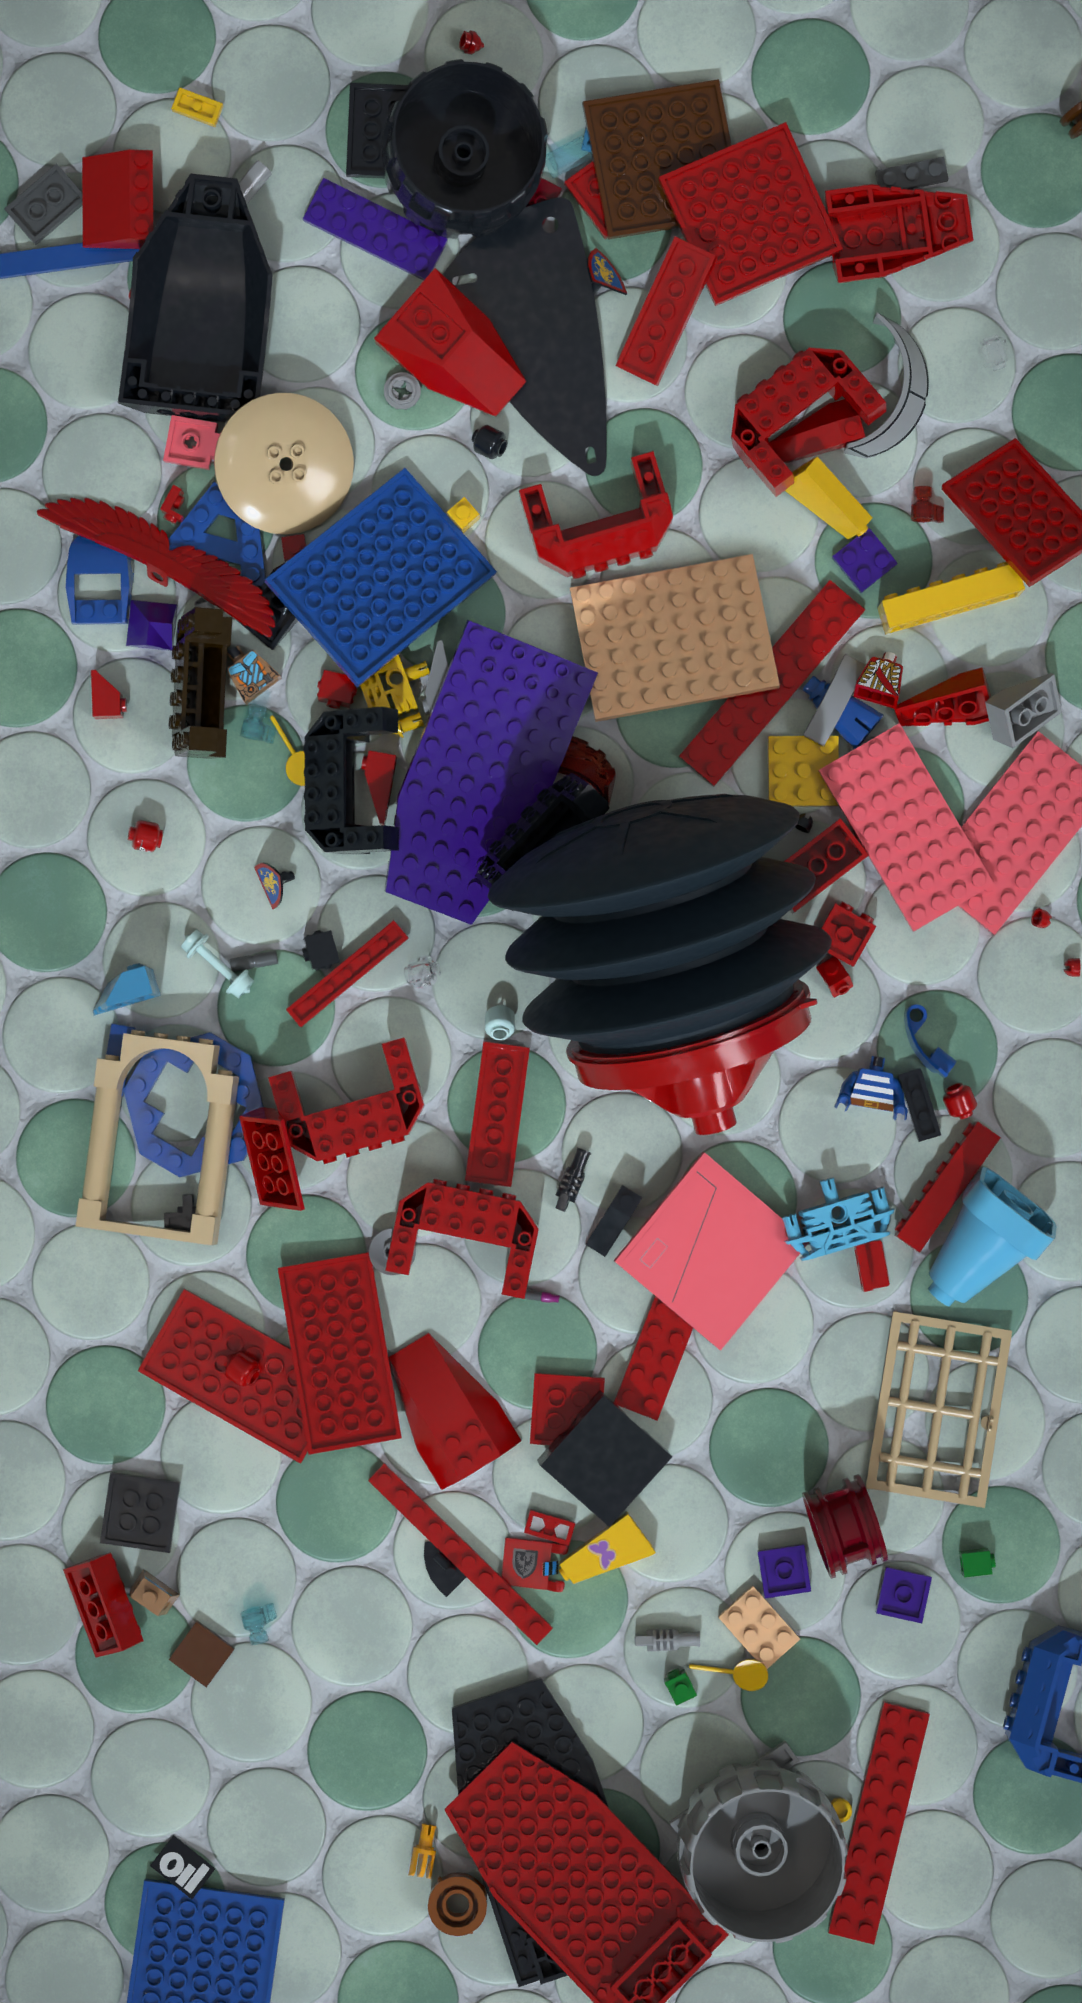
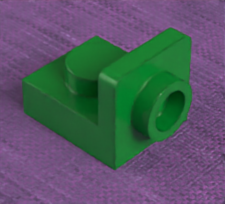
(679, 1686)

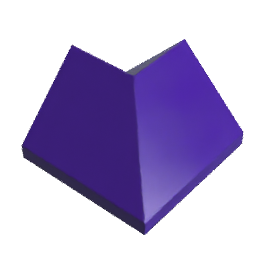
(151, 625)

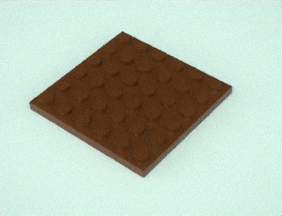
(645, 137)

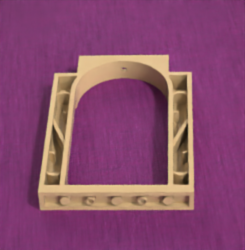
(109, 1083)

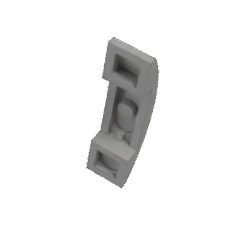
(834, 700)

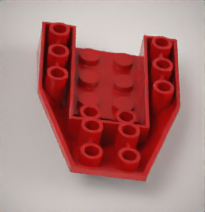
(451, 347)

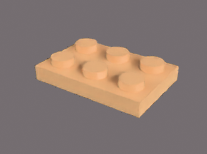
(759, 1627)

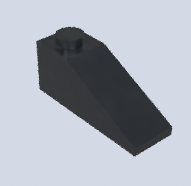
(613, 1220)

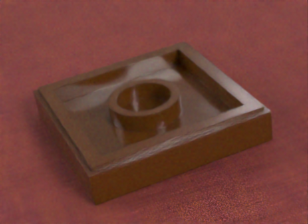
(201, 1654)

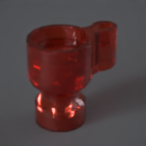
(923, 509)

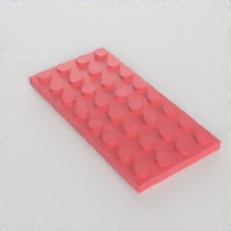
(906, 827)
(1023, 827)

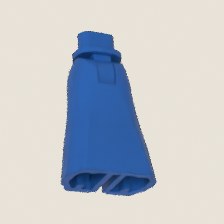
(857, 718)

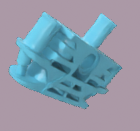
(842, 1236)

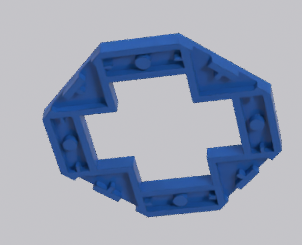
(146, 1117)

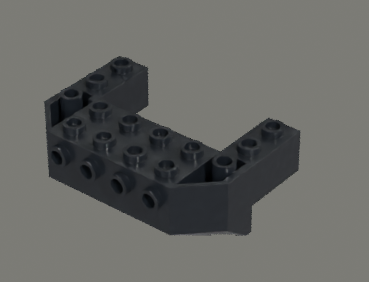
(330, 781)
(556, 809)

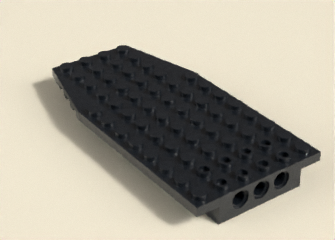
(536, 1723)

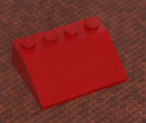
(117, 199)
(271, 1159)

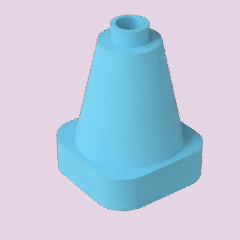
(988, 1238)

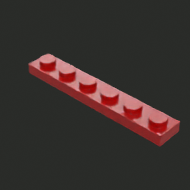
(347, 973)

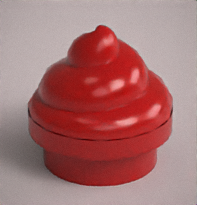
(470, 42)

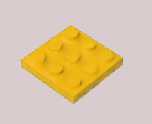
(795, 767)

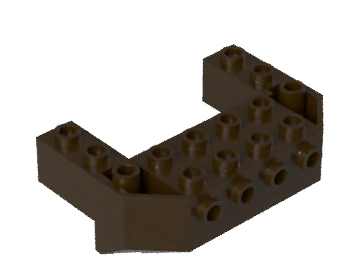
(206, 638)

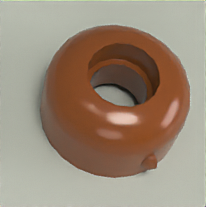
(457, 1923)

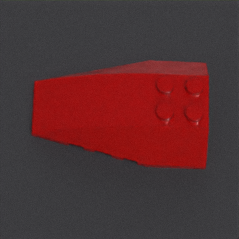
(893, 228)
(449, 1412)

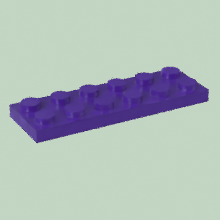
(374, 229)

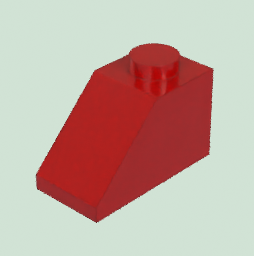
(106, 699)

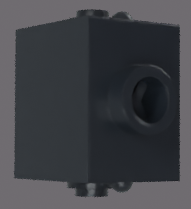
(320, 950)

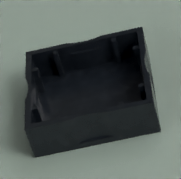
(604, 1458)

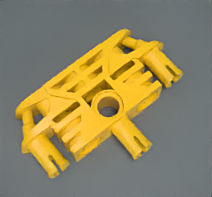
(401, 693)

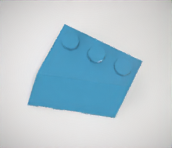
(128, 988)

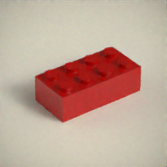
(828, 857)

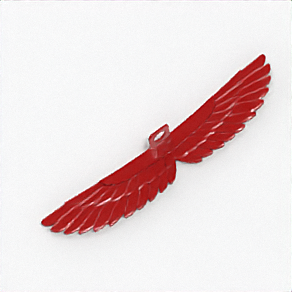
(190, 567)

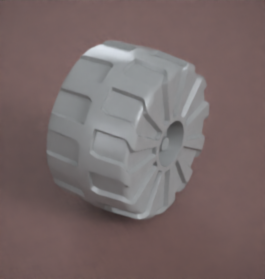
(772, 1890)

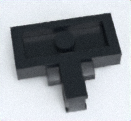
(183, 1217)

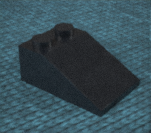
(282, 616)

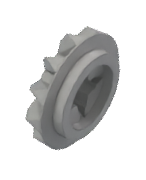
(397, 381)

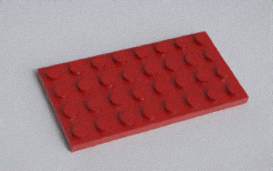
(339, 1353)
(191, 1360)

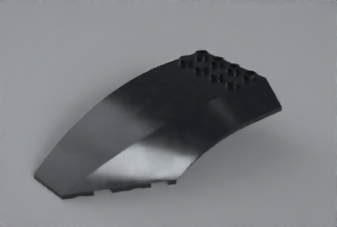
(198, 307)

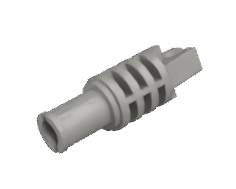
(667, 1640)

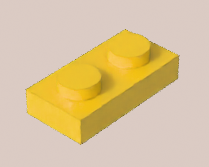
(197, 107)

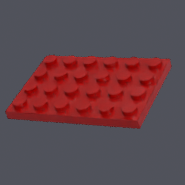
(1019, 511)

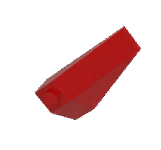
(820, 433)
(953, 700)

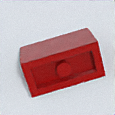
(871, 1265)

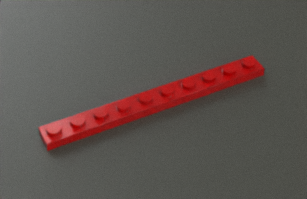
(460, 1553)

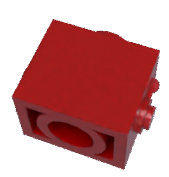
(336, 690)

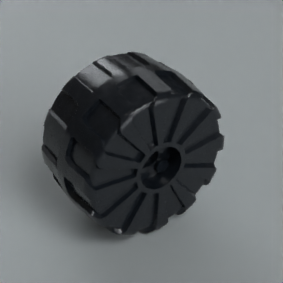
(470, 110)

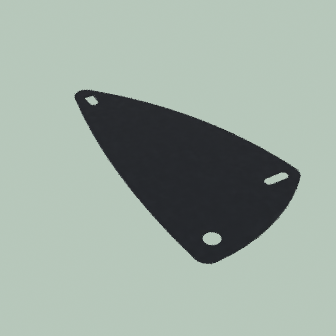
(546, 315)

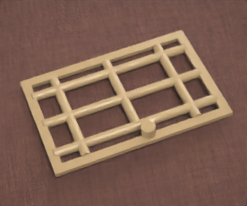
(938, 1409)

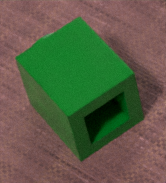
(976, 1562)

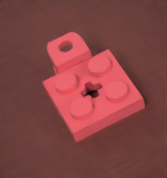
(204, 434)

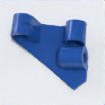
(939, 1060)

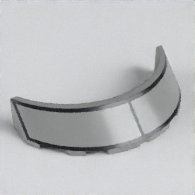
(910, 404)

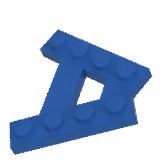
(245, 552)

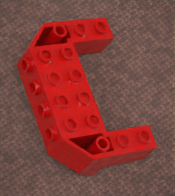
(786, 396)
(607, 539)
(357, 1123)
(468, 1216)

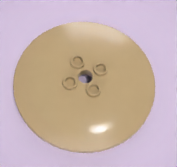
(250, 458)

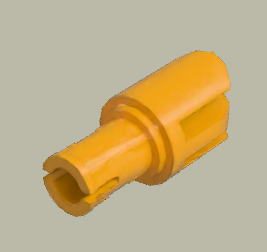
(424, 1849)

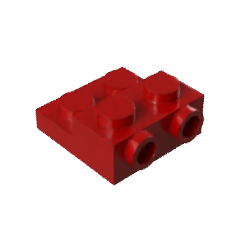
(848, 932)

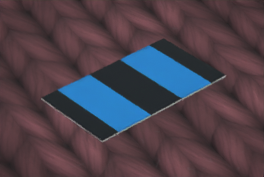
(550, 1568)

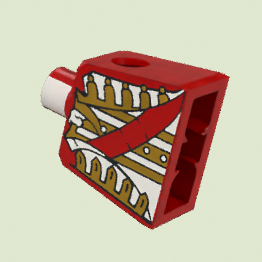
(880, 681)

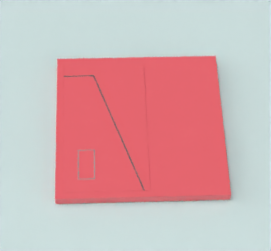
(710, 1251)

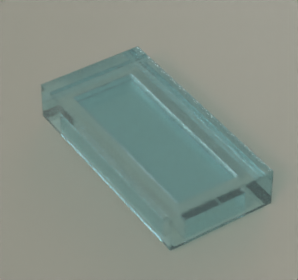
(567, 157)

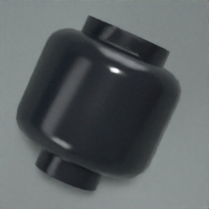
(489, 442)

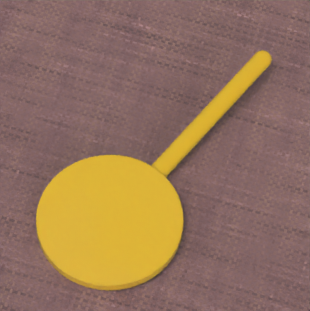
(296, 762)
(747, 1674)

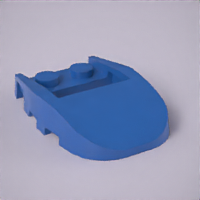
(92, 558)

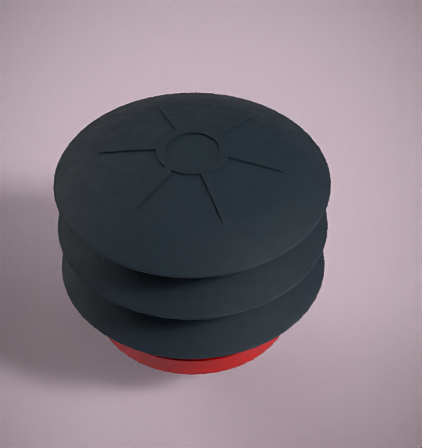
(668, 948)

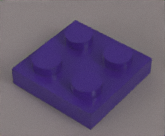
(864, 560)
(784, 1571)
(903, 1594)

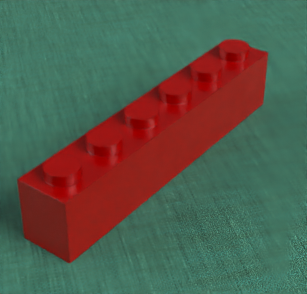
(947, 1186)

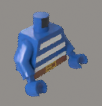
(873, 1089)

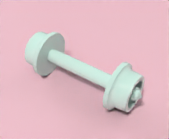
(195, 943)

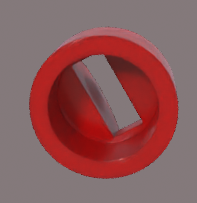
(1041, 918)
(1074, 967)

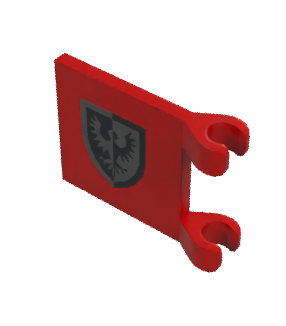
(525, 1560)

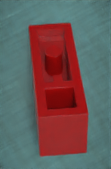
(379, 775)

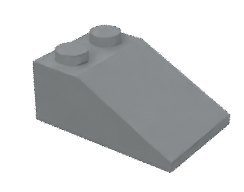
(436, 677)
(1023, 709)

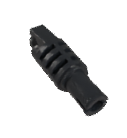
(572, 1180)

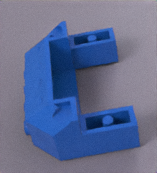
(1039, 1703)

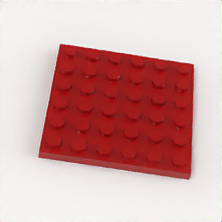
(751, 211)

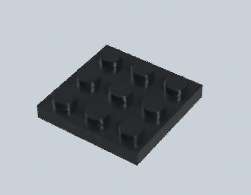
(140, 1512)

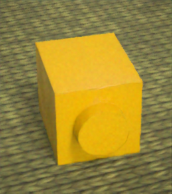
(463, 515)

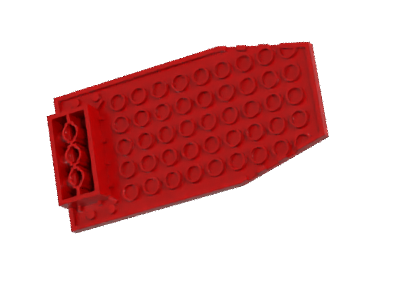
(581, 1881)

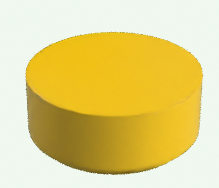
(842, 1808)

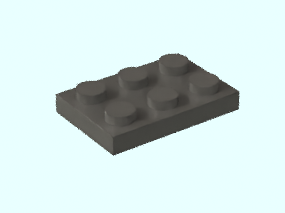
(45, 204)

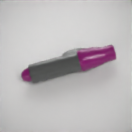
(542, 1296)

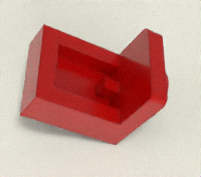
(835, 976)

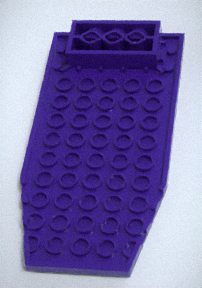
(480, 763)

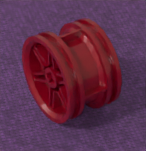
(845, 1526)

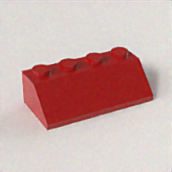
(103, 1605)

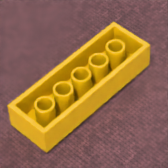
(949, 598)

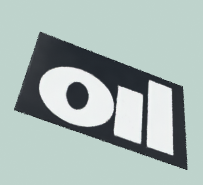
(182, 1867)

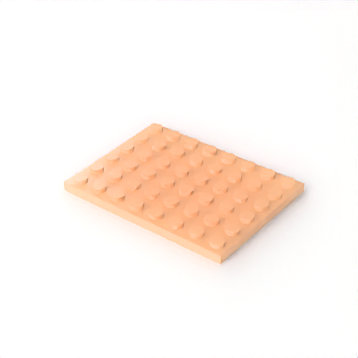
(675, 637)

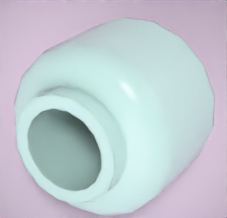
(499, 1022)

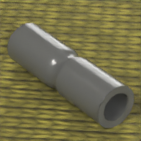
(257, 960)

